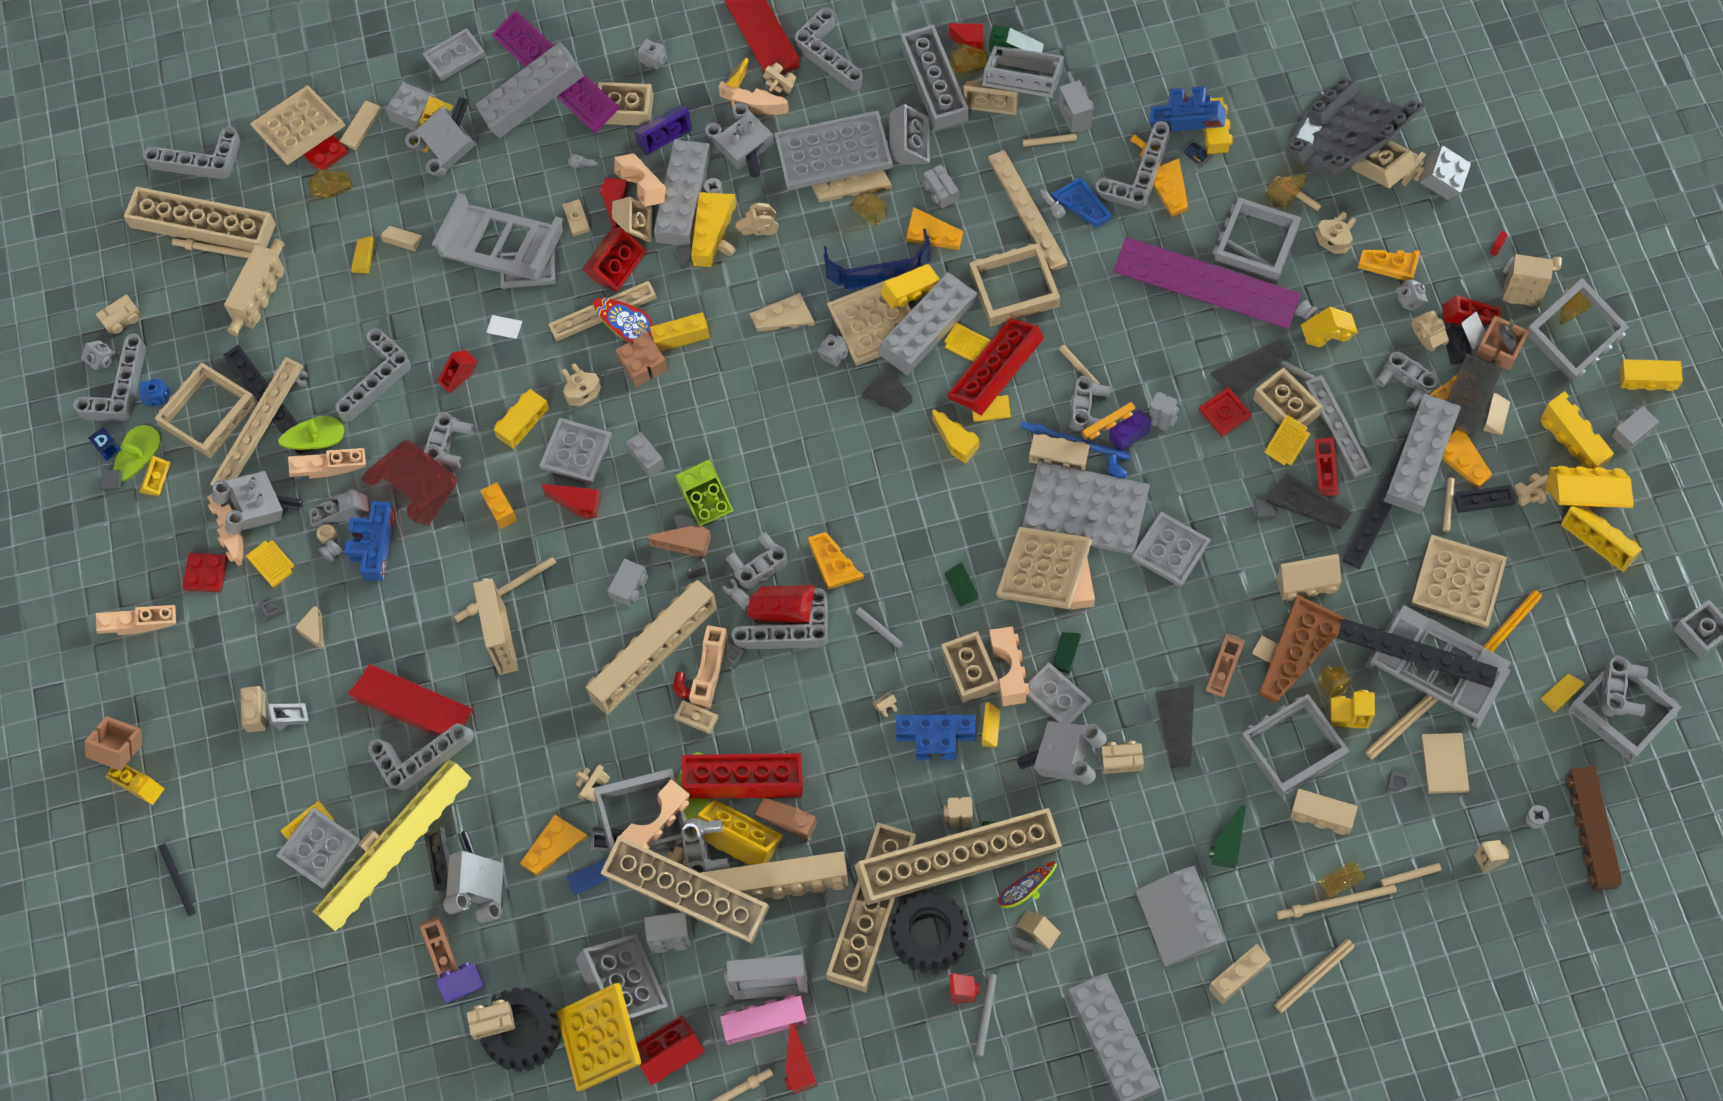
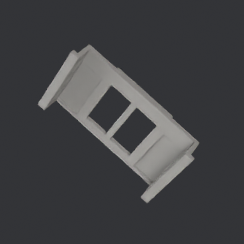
(466, 225)
(1468, 696)

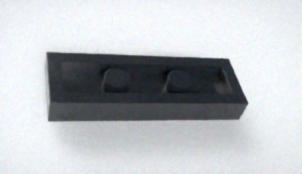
(1484, 498)
(438, 857)

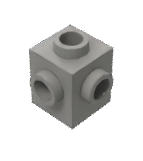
(652, 54)
(1412, 295)
(833, 349)
(97, 355)

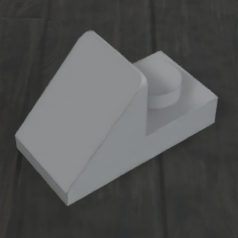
(287, 714)

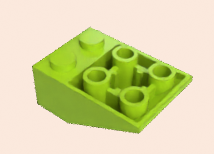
(703, 492)

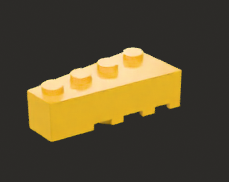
(712, 219)
(1575, 433)

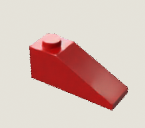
(613, 190)
(1460, 308)
(1326, 466)
(580, 501)
(798, 1070)

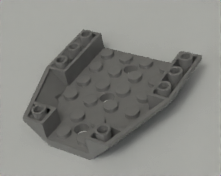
(1346, 129)

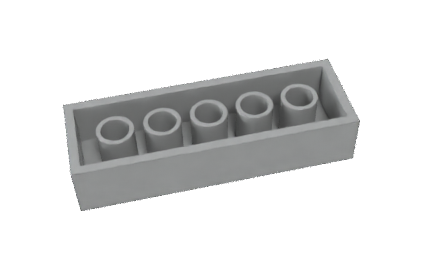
(934, 77)
(529, 90)
(683, 183)
(927, 323)
(1422, 453)
(1113, 1040)

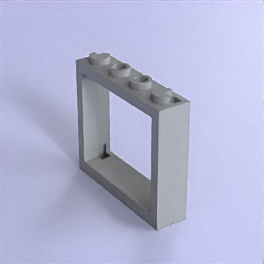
(1022, 81)
(1249, 266)
(1553, 353)
(1282, 713)
(1609, 733)
(633, 785)
(766, 977)

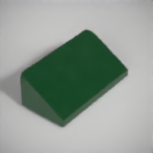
(961, 585)
(1066, 651)

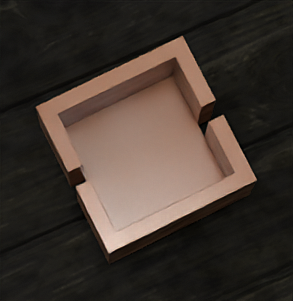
(1494, 348)
(640, 356)
(113, 743)

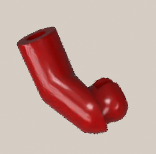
(678, 686)

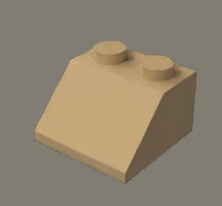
(633, 217)

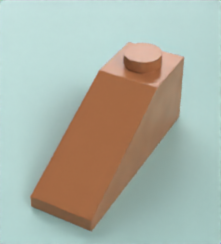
(684, 540)
(1225, 665)
(787, 818)
(438, 945)

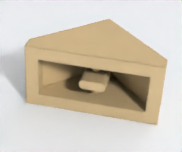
(311, 627)
(1038, 928)

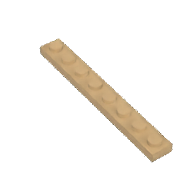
(1027, 210)
(259, 420)

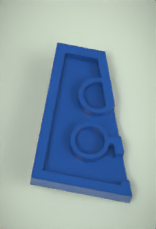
(1083, 202)

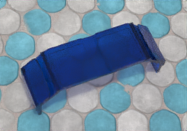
(876, 273)

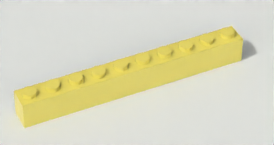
(392, 845)

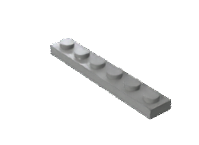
(1339, 428)

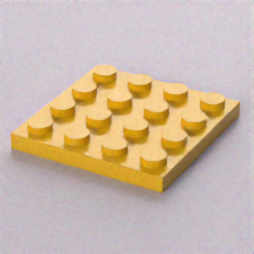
(598, 1037)

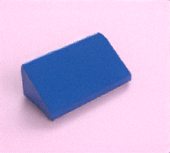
(586, 877)

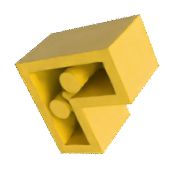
(1328, 325)
(1354, 711)

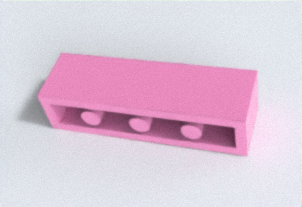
(763, 1020)

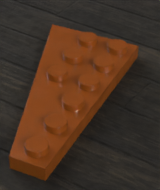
(1303, 639)

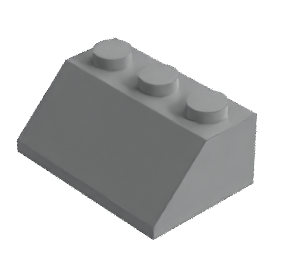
(909, 136)

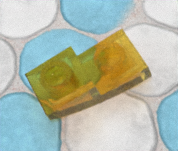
(1342, 879)

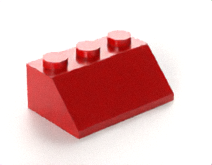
(614, 259)
(781, 604)
(668, 1049)

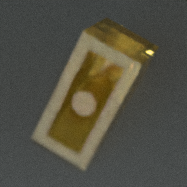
(968, 59)
(329, 183)
(1285, 189)
(870, 207)
(1574, 307)
(1334, 681)

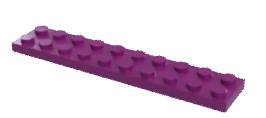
(582, 97)
(1207, 283)

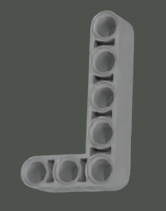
(809, 40)
(198, 163)
(1144, 172)
(376, 377)
(121, 385)
(789, 631)
(419, 759)

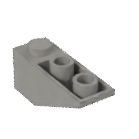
(339, 509)

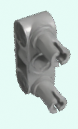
(1410, 374)
(1082, 401)
(441, 438)
(762, 566)
(1615, 687)
(696, 848)

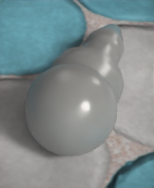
(580, 161)
(1058, 210)

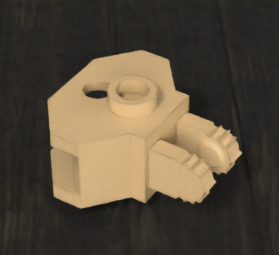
(758, 221)
(1337, 233)
(1430, 330)
(580, 385)

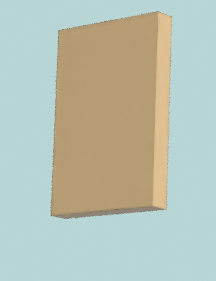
(1445, 763)

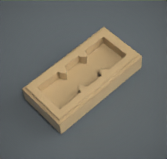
(576, 217)

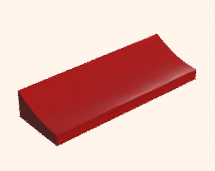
(763, 34)
(996, 365)
(408, 701)
(742, 776)

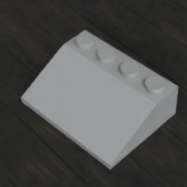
(1180, 916)
(627, 964)

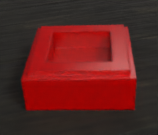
(1498, 244)

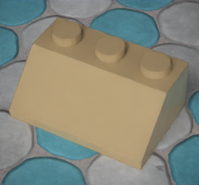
(990, 99)
(1309, 577)

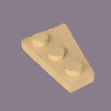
(784, 313)

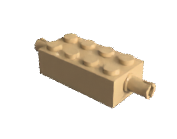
(254, 286)

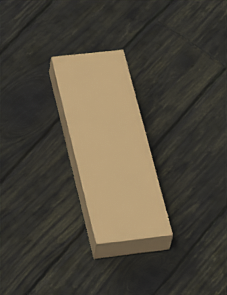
(360, 125)

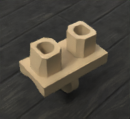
(777, 81)
(1417, 171)
(1533, 492)
(597, 776)

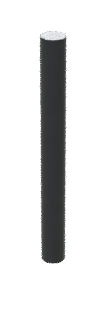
(176, 879)

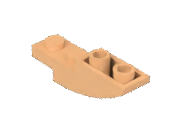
(759, 102)
(328, 464)
(233, 542)
(138, 621)

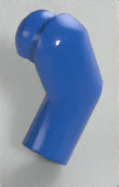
(1114, 469)

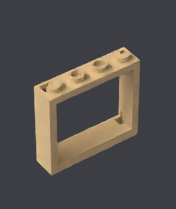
(1023, 308)
(226, 426)
(495, 626)

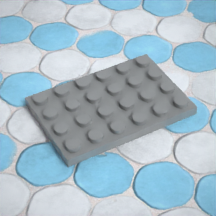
(833, 150)
(1087, 506)

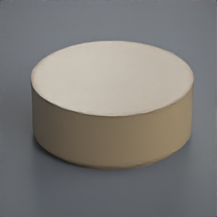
(726, 248)
(325, 533)

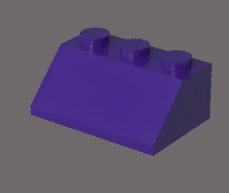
(663, 129)

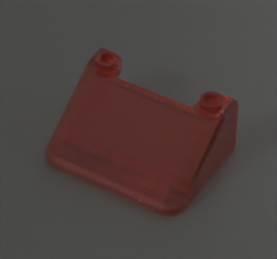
(416, 477)

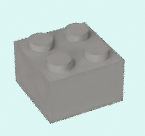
(408, 106)
(1076, 107)
(1445, 172)
(1702, 629)
(668, 932)

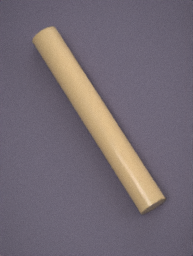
(1049, 140)
(1306, 199)
(1077, 364)
(1448, 505)
(1410, 875)

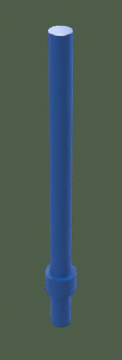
(1039, 429)

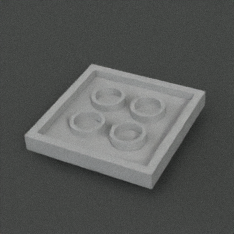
(575, 450)
(1171, 549)
(318, 848)

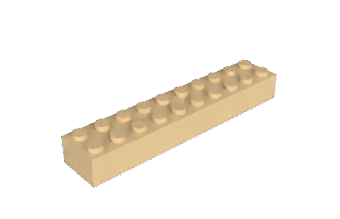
(957, 856)

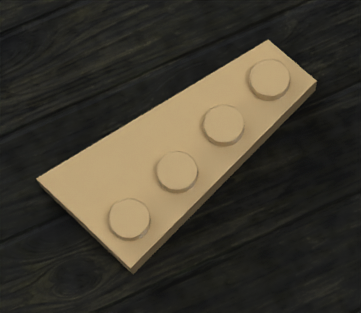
(851, 186)

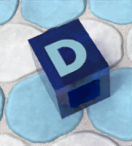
(104, 443)

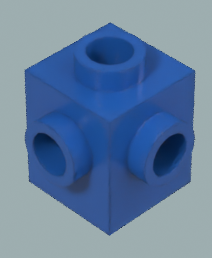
(154, 392)

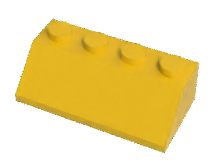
(1590, 487)
(1601, 536)
(741, 835)

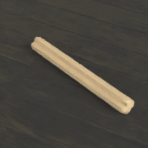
(1397, 729)
(1314, 975)

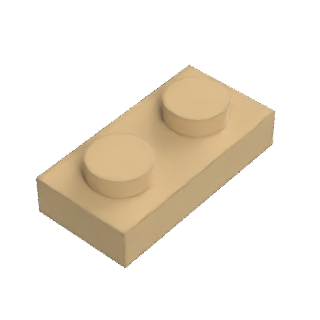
(696, 717)

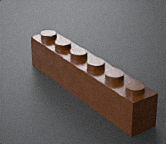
(1594, 828)

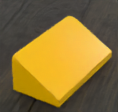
(738, 74)
(363, 255)
(997, 410)
(154, 476)
(1562, 692)
(990, 725)

